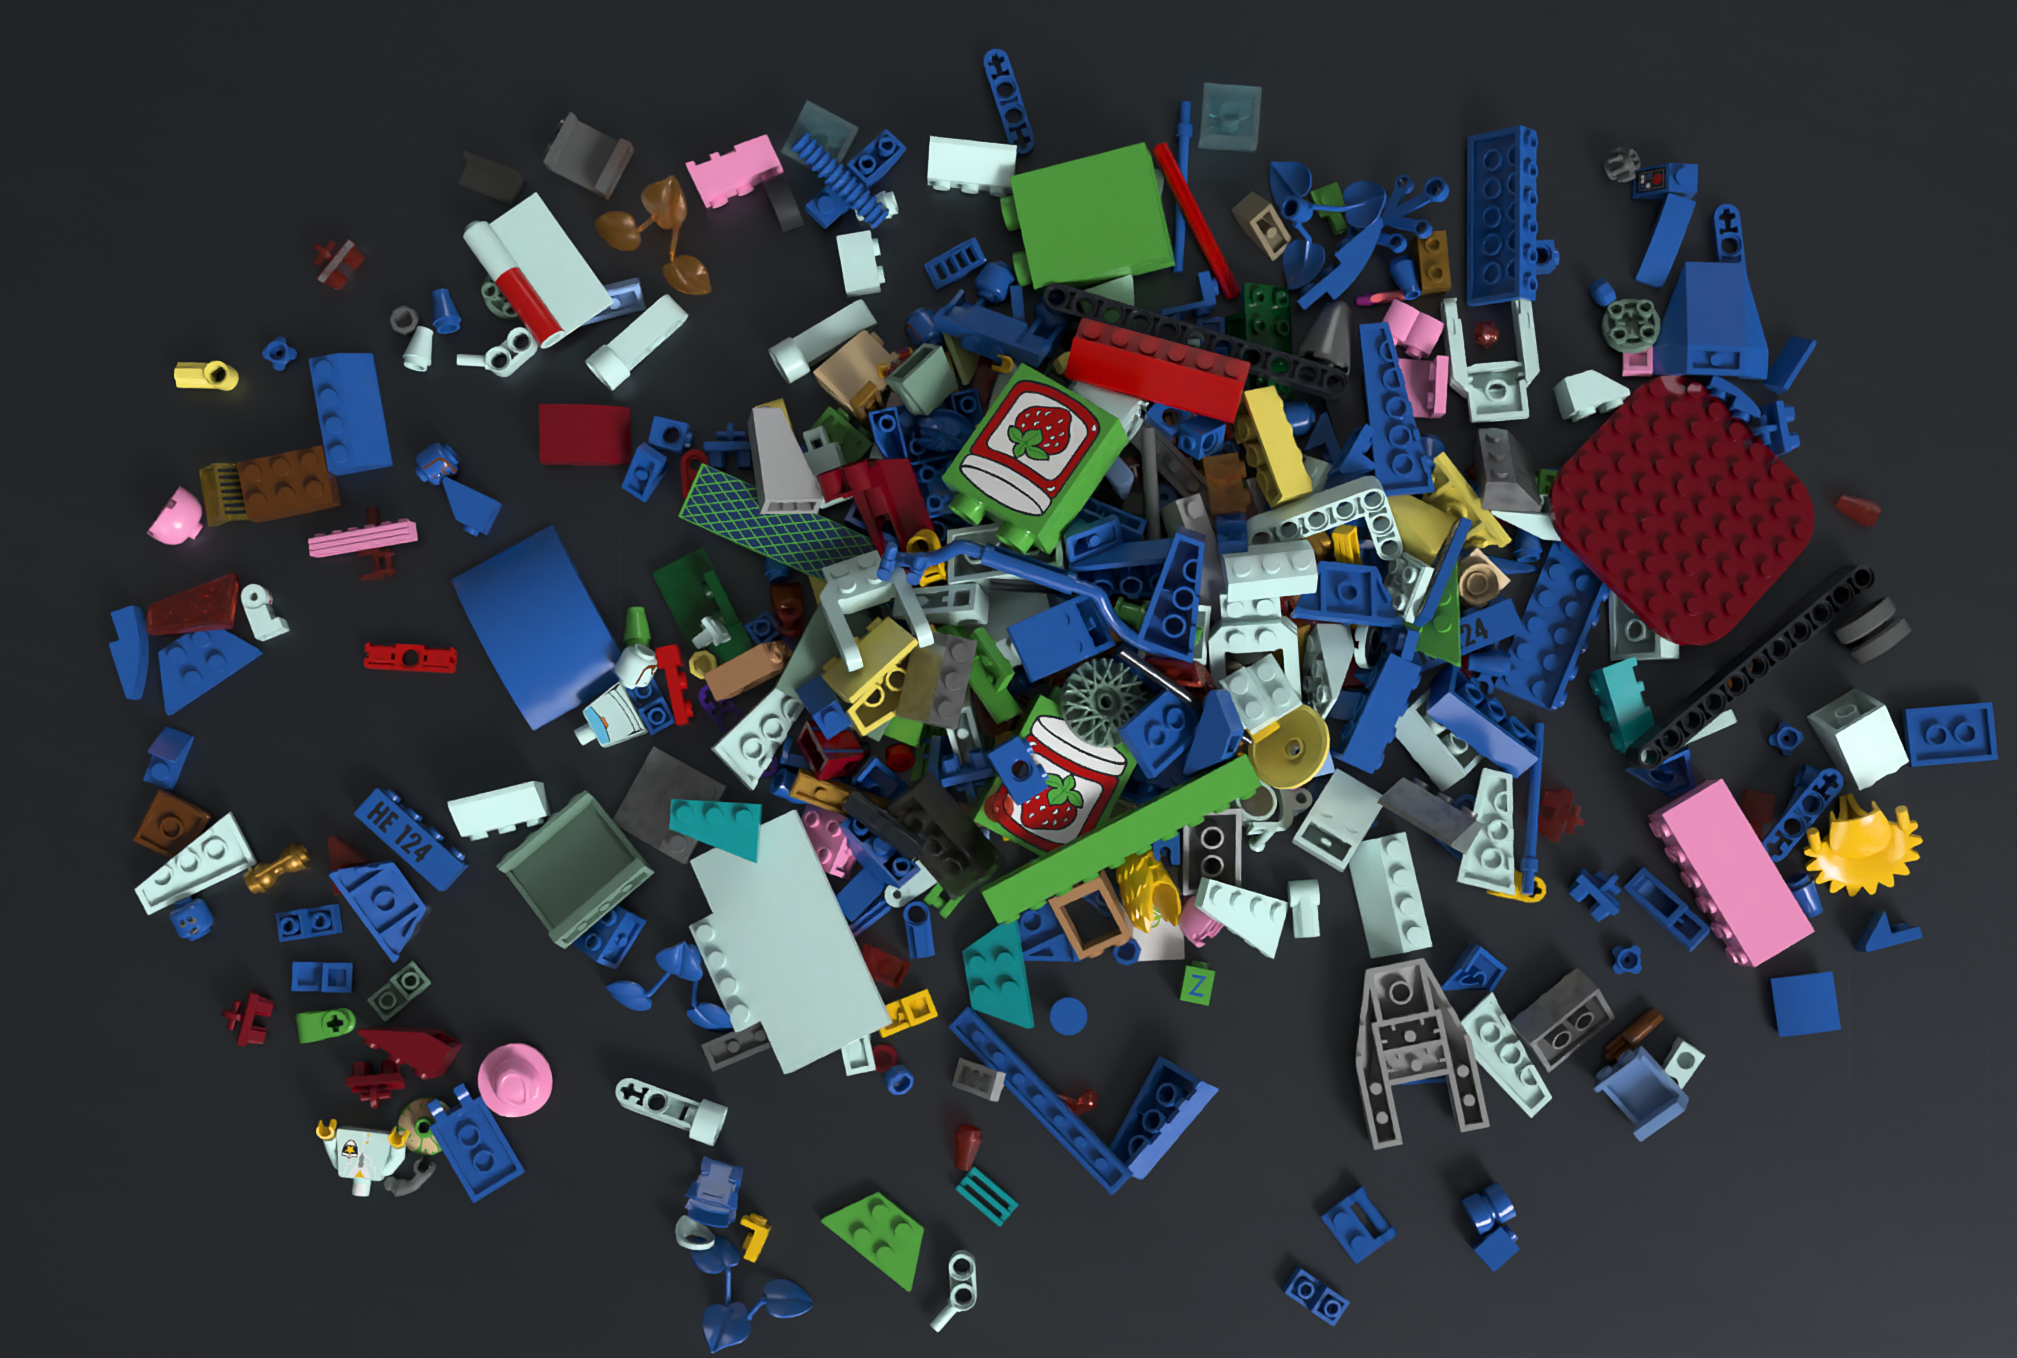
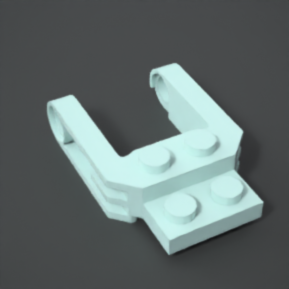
(1497, 388)
(854, 587)
(1253, 627)

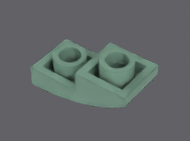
(399, 991)

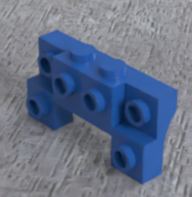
(994, 333)

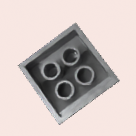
(648, 802)

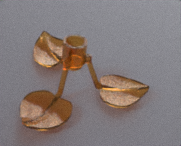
(669, 209)

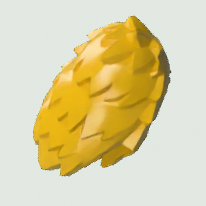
(1145, 884)

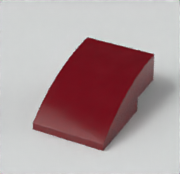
(584, 434)

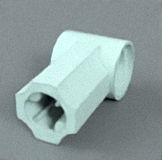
(1304, 898)

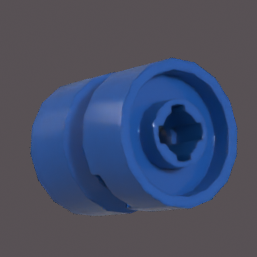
(1489, 1207)

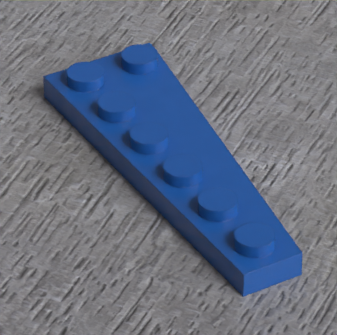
(1396, 438)

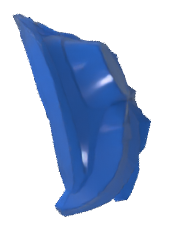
(944, 430)

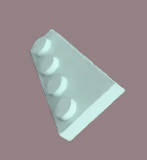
(1504, 1056)

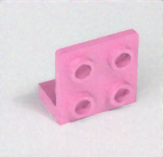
(1426, 386)
(828, 840)

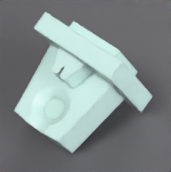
(712, 631)

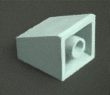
(1859, 738)

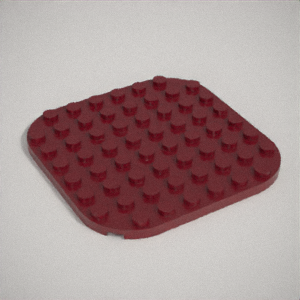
(1681, 511)

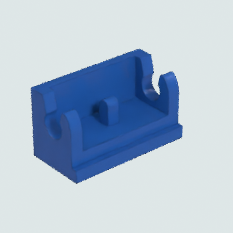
(1171, 846)

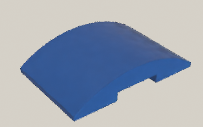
(540, 627)

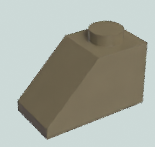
(1262, 225)

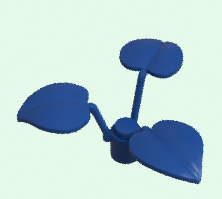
(1288, 185)
(684, 962)
(729, 1323)

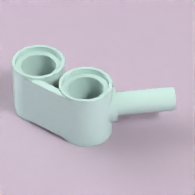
(515, 356)
(957, 1281)

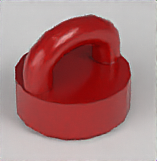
(899, 757)

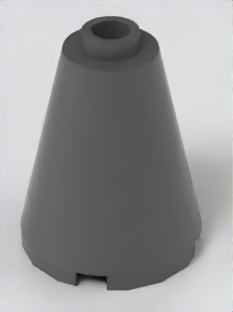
(1329, 338)

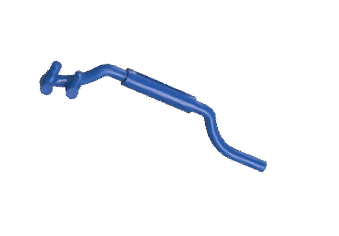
(1016, 565)

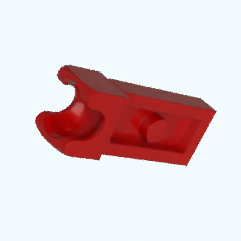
(670, 659)

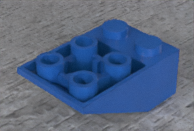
(1060, 637)

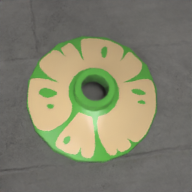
(411, 1118)

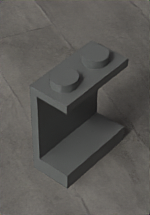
(587, 156)

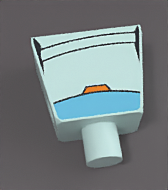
(611, 719)

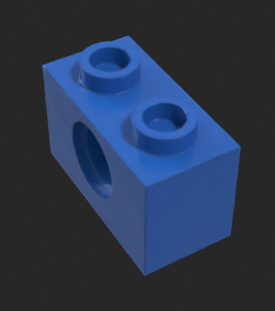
(1024, 786)

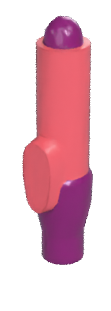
(1372, 299)

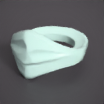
(686, 1227)

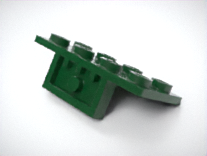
(1265, 322)
(696, 593)

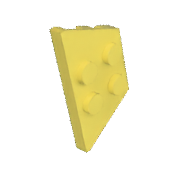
(1459, 500)

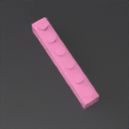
(362, 539)

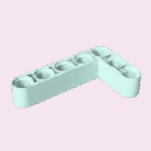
(1331, 516)

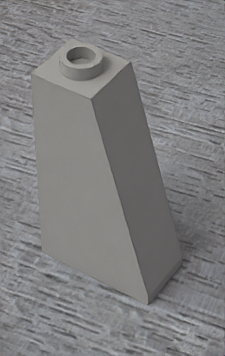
(779, 466)

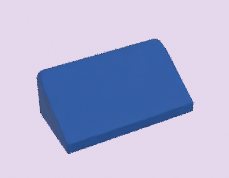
(1788, 364)

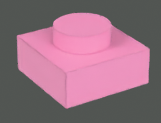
(1638, 363)

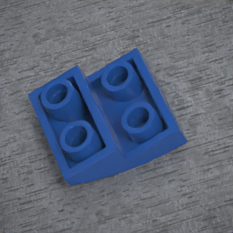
(1805, 1003)

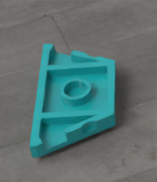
(999, 976)

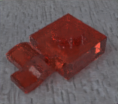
(1758, 809)

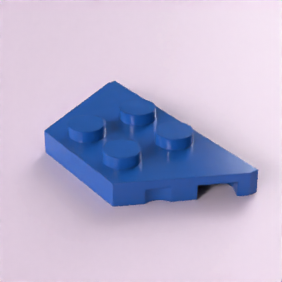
(1348, 596)
(199, 663)
(382, 902)
(1043, 936)

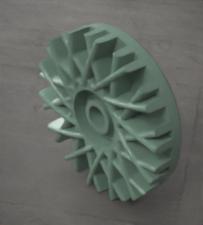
(1095, 685)

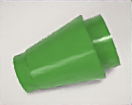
(636, 628)

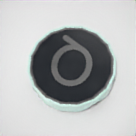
(1369, 645)

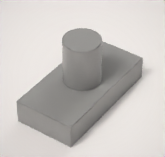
(978, 1079)

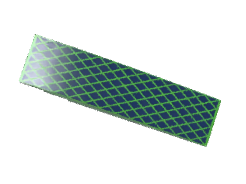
(795, 540)

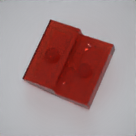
(1191, 675)

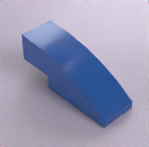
(1664, 240)
(131, 650)
(1667, 909)

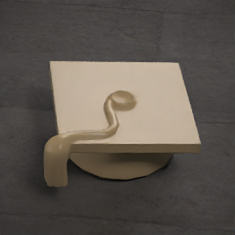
(1479, 580)

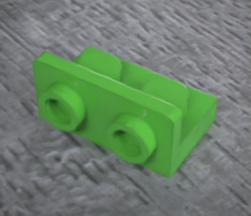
(853, 441)

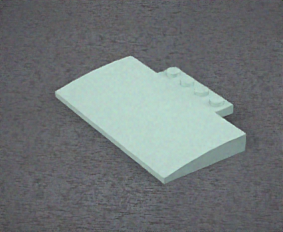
(785, 948)

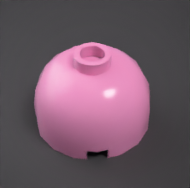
(178, 519)
(1195, 923)

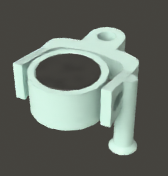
(1262, 806)

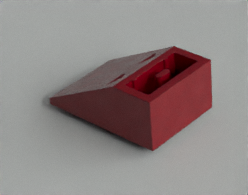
(424, 1049)

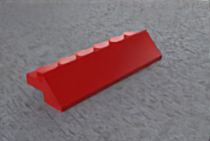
(1157, 370)

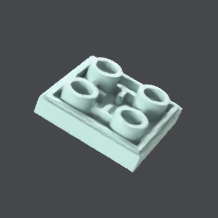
(1407, 584)

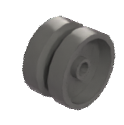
(1874, 632)

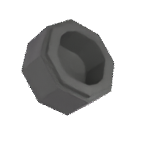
(404, 320)

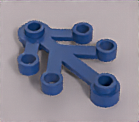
(1394, 212)

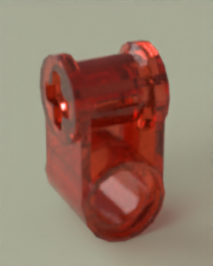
(788, 608)

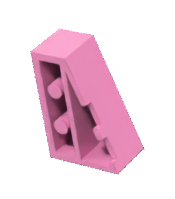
(735, 171)

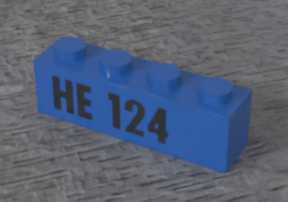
(1480, 629)
(411, 838)

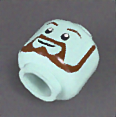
(636, 666)

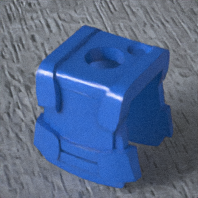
(715, 1193)

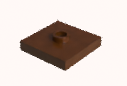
(171, 824)

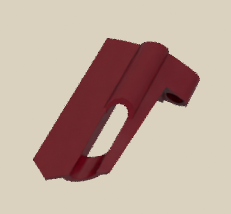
(882, 493)

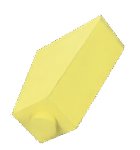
(1419, 526)

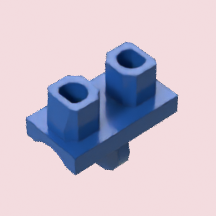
(1774, 428)
(717, 450)
(969, 775)
(1605, 901)

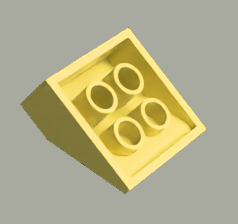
(879, 650)

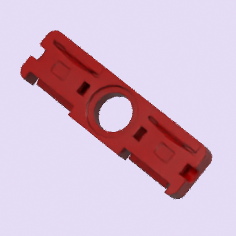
(391, 658)

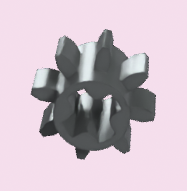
(1622, 164)

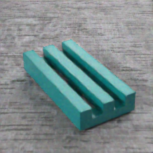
(1005, 1212)

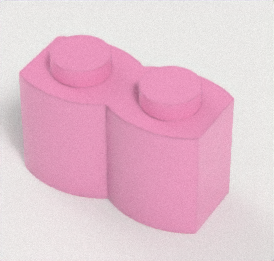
(1413, 329)

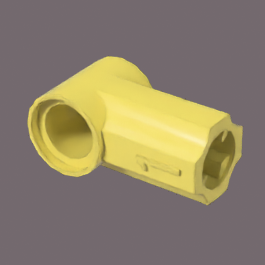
(205, 375)

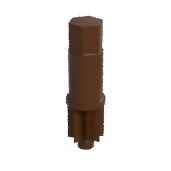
(1633, 1034)

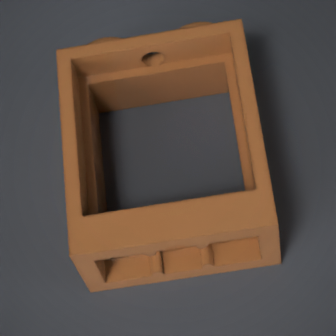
(748, 670)
(1094, 947)

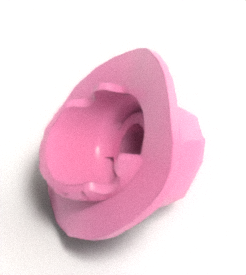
(515, 1080)

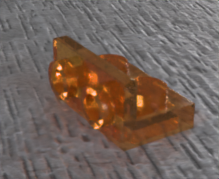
(1225, 484)

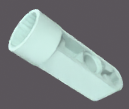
(639, 339)
(797, 355)
(702, 1119)

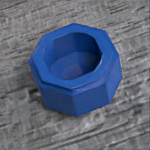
(1602, 292)
(1128, 952)
(898, 1080)

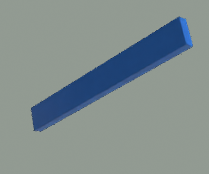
(1041, 1100)

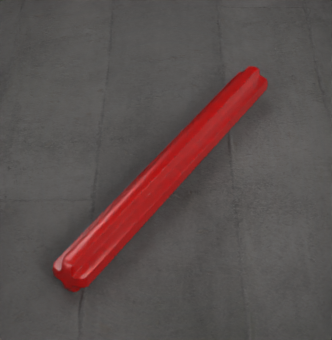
(1196, 221)

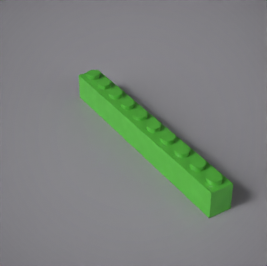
(1119, 838)

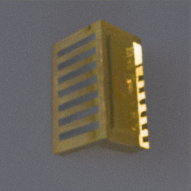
(222, 493)

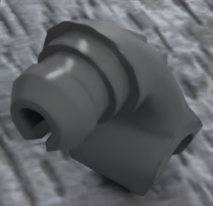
(402, 1187)

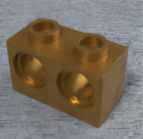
(1432, 263)

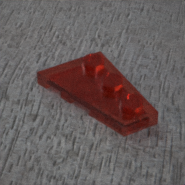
(197, 609)

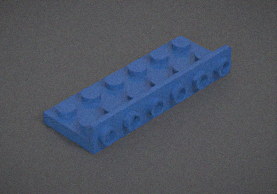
(1501, 216)
(1555, 631)

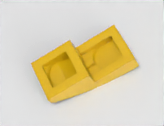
(909, 1012)

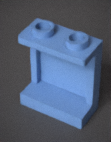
(1642, 1091)

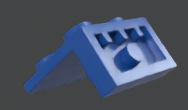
(611, 937)

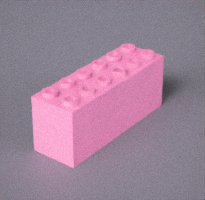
(1730, 873)

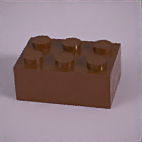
(287, 484)

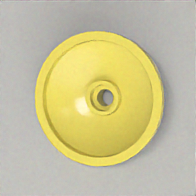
(1275, 755)

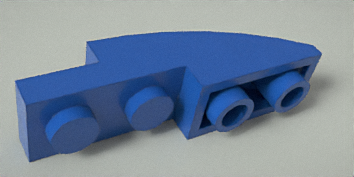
(867, 167)
(1353, 255)

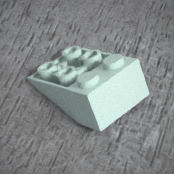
(1326, 664)
(1338, 820)

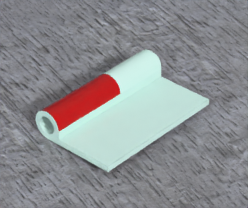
(538, 270)

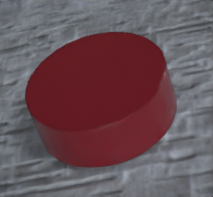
(884, 1057)

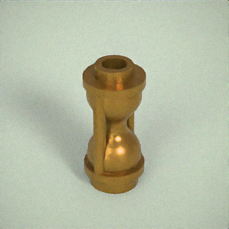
(264, 875)

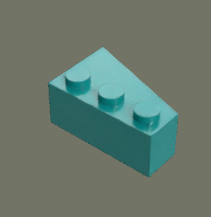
(1622, 702)
(720, 824)

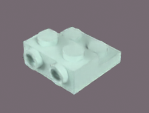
(1261, 693)

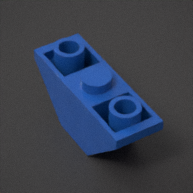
(1215, 734)
(877, 856)

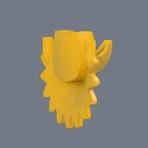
(1862, 848)

